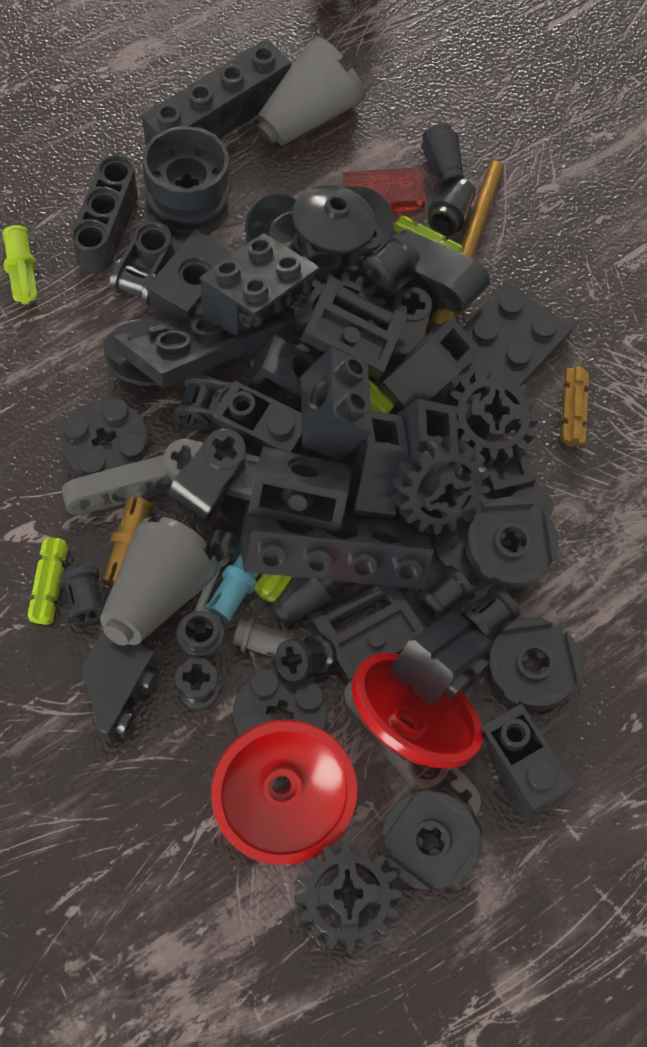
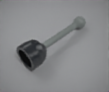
(226, 550)

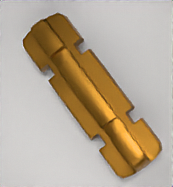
(574, 406)

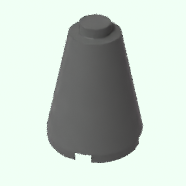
(310, 94)
(155, 579)

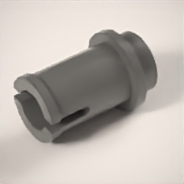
(259, 637)

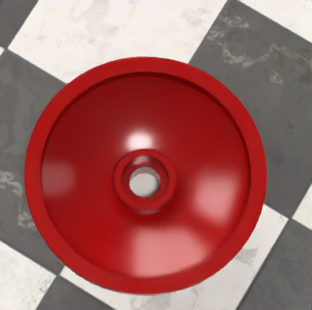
(424, 734)
(290, 821)

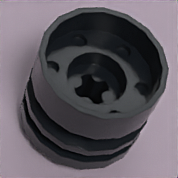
(186, 180)

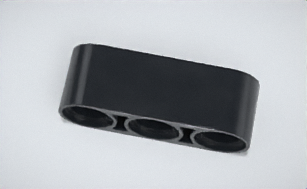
(113, 193)
(447, 275)

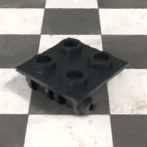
(261, 278)

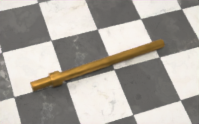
(474, 228)

